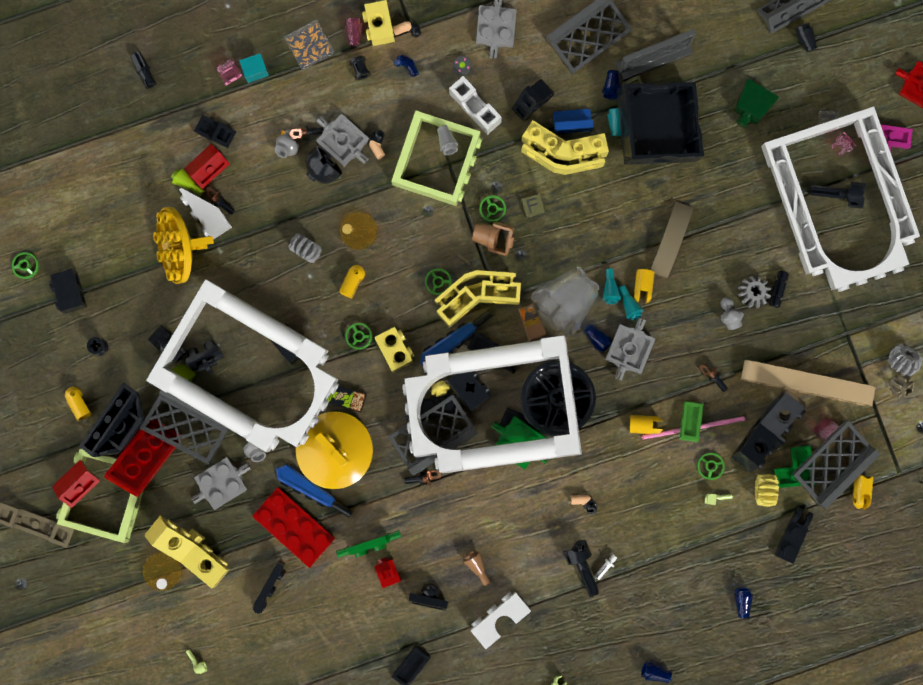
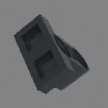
(532, 99)

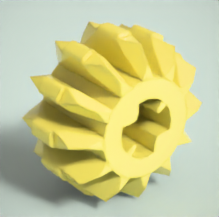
(766, 490)

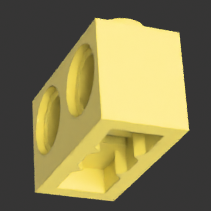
(390, 351)

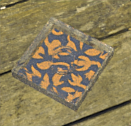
(309, 45)

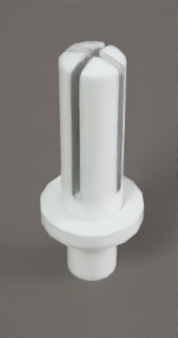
(608, 563)

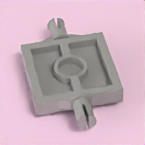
(496, 27)
(342, 140)
(630, 349)
(221, 483)

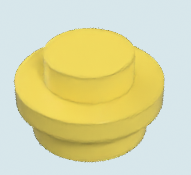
(439, 388)

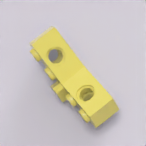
(557, 148)
(481, 292)
(188, 550)

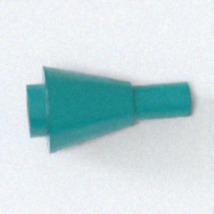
(611, 293)
(632, 308)

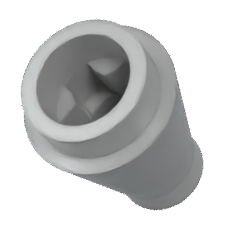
(447, 142)

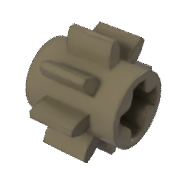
(901, 386)

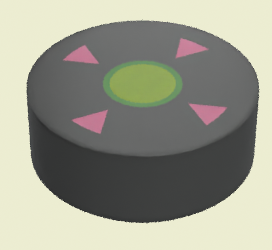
(462, 65)

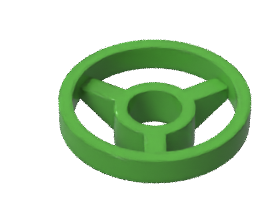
(492, 204)
(19, 266)
(437, 277)
(354, 336)
(706, 466)

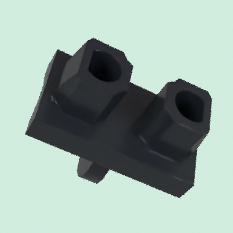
(204, 359)

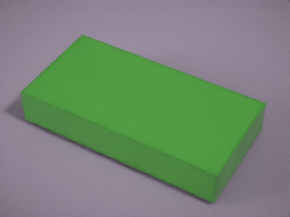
(691, 421)

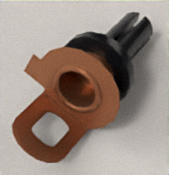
(306, 132)
(219, 201)
(714, 376)
(422, 479)

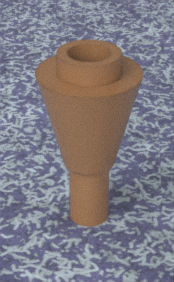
(475, 564)

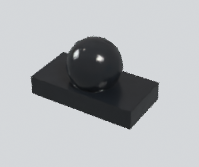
(429, 598)

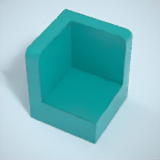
(254, 68)

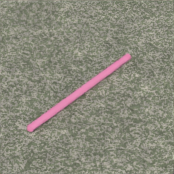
(705, 425)

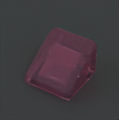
(825, 429)

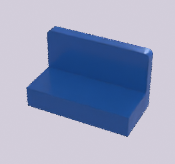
(572, 121)

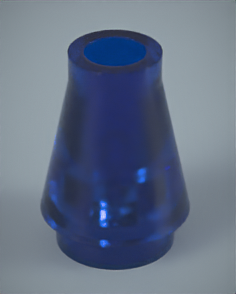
(611, 85)
(597, 338)
(743, 600)
(654, 672)

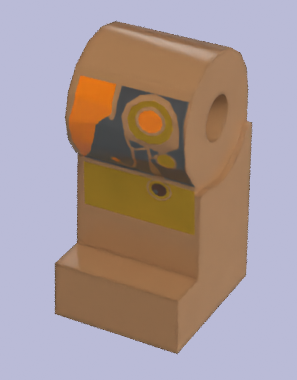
(532, 323)

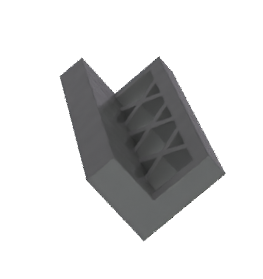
(786, 12)

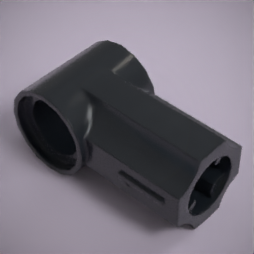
(160, 340)

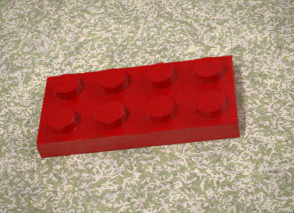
(141, 460)
(293, 527)

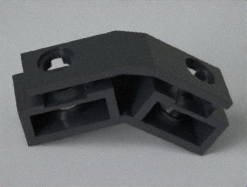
(768, 431)

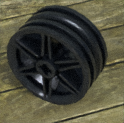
(531, 402)

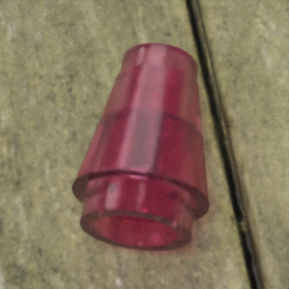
(353, 30)

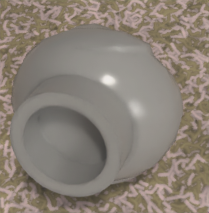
(286, 145)
(730, 316)
(253, 452)

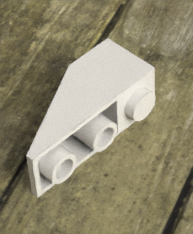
(210, 216)

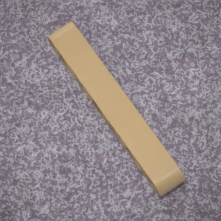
(808, 383)

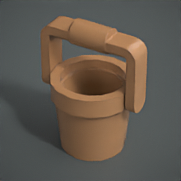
(489, 235)

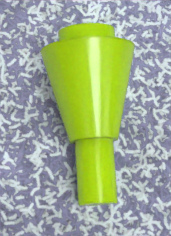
(183, 180)

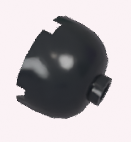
(321, 167)

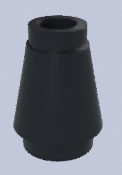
(806, 37)

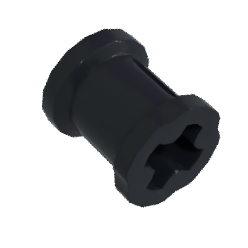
(360, 68)
(94, 342)

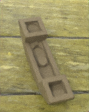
(671, 239)
(35, 524)

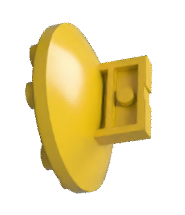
(176, 245)
(336, 451)

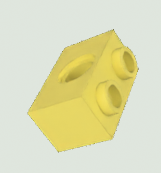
(378, 12)

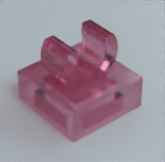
(228, 71)
(845, 143)

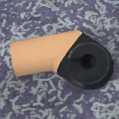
(407, 26)
(375, 144)
(586, 501)

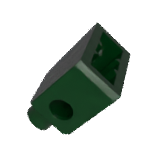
(753, 103)

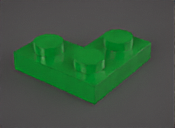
(784, 475)

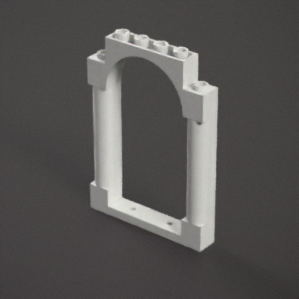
(902, 222)
(447, 364)
(253, 431)

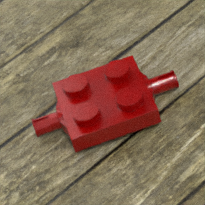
(913, 84)

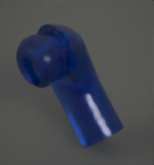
(402, 60)

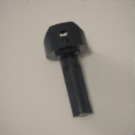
(853, 194)
(578, 555)

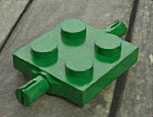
(516, 432)
(362, 548)

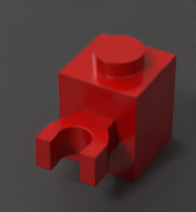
(387, 572)

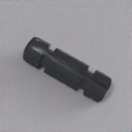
(778, 289)

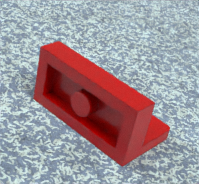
(206, 166)
(75, 484)

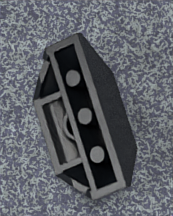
(116, 424)

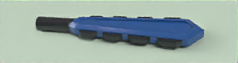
(455, 338)
(300, 483)

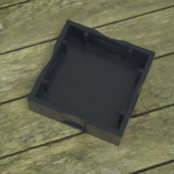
(659, 123)

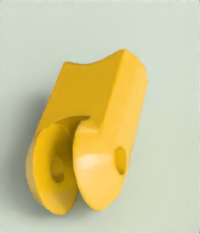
(352, 281)
(644, 282)
(76, 403)
(644, 424)
(862, 492)

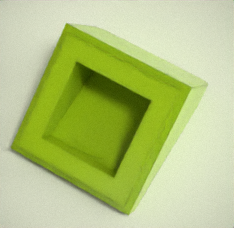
(184, 371)

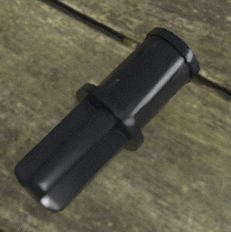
(143, 70)

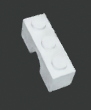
(483, 114)
(485, 629)

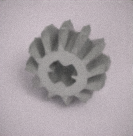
(305, 248)
(748, 294)
(905, 360)

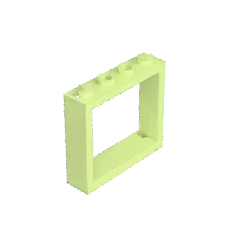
(464, 177)
(128, 519)

